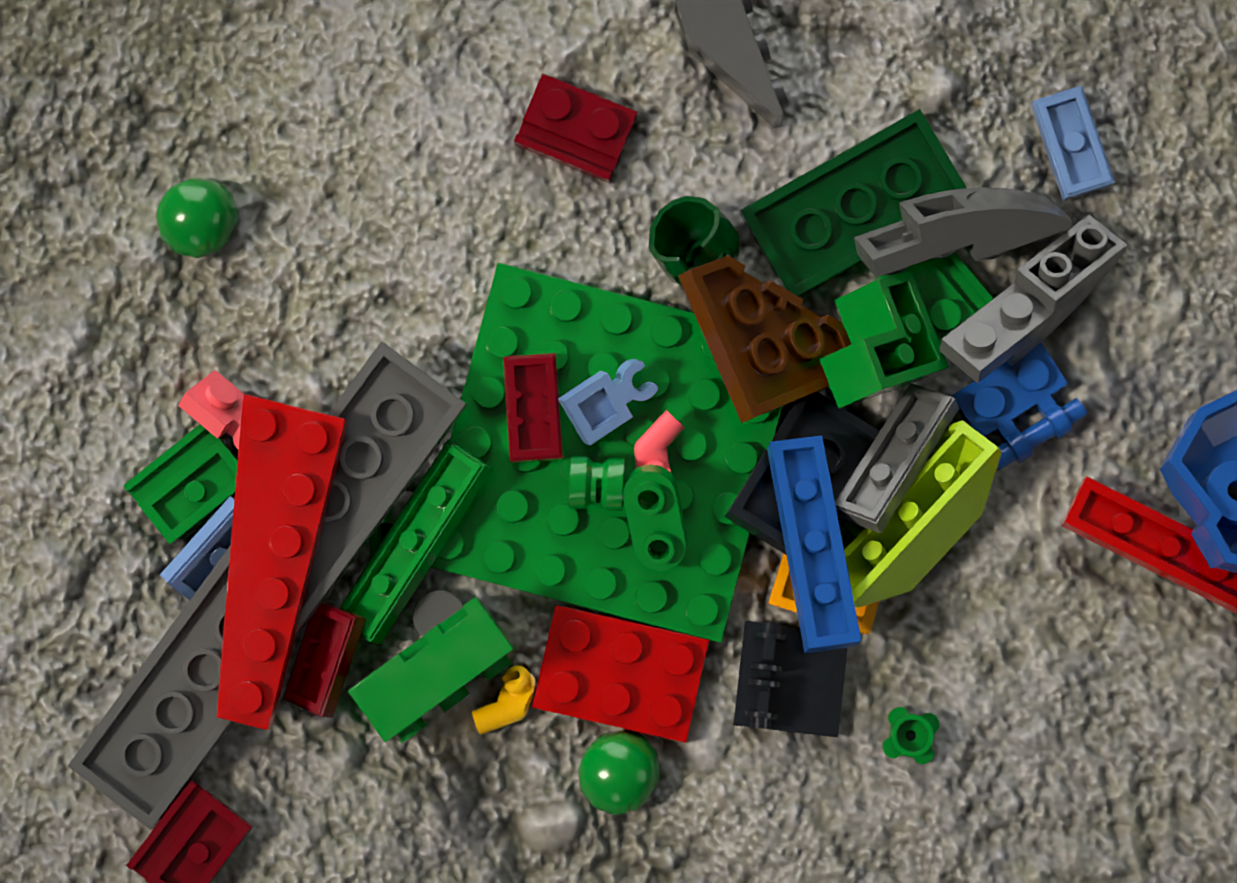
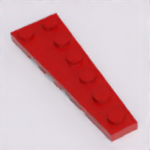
(278, 517)

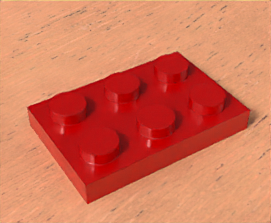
(620, 673)

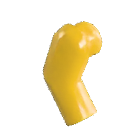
(511, 704)

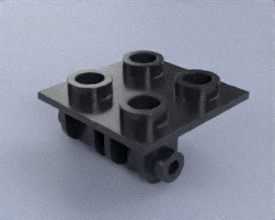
(784, 685)

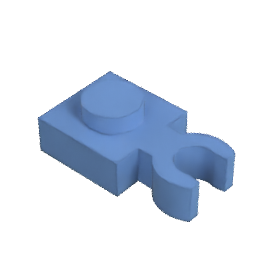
(600, 403)

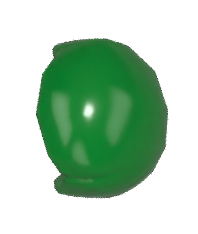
(197, 217)
(619, 772)

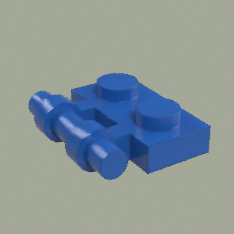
(1013, 391)

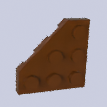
(760, 336)

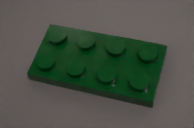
(812, 220)

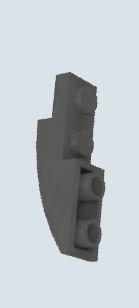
(973, 218)
(1037, 302)

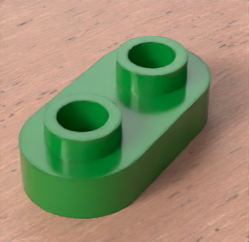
(655, 520)

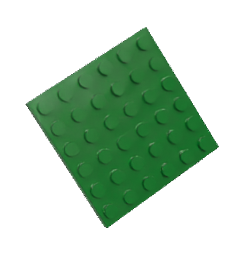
(521, 519)

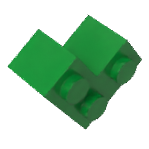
(888, 339)

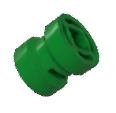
(584, 480)

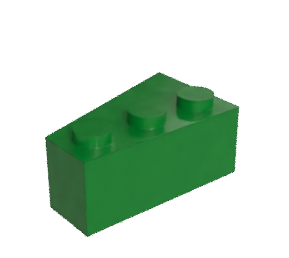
(433, 671)

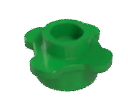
(920, 747)

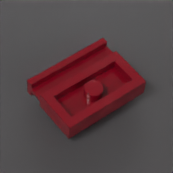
(575, 128)
(191, 839)

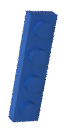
(813, 544)

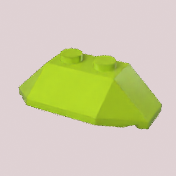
(928, 521)

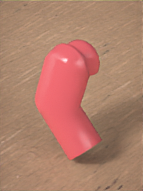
(653, 444)

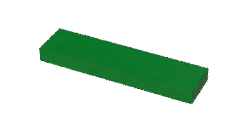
(416, 539)

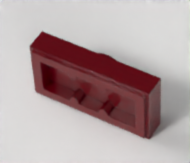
(533, 408)
(324, 659)

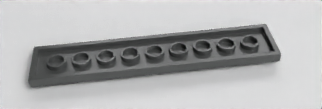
(168, 711)

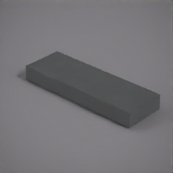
(895, 457)

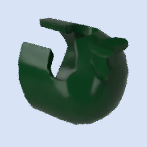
(690, 235)

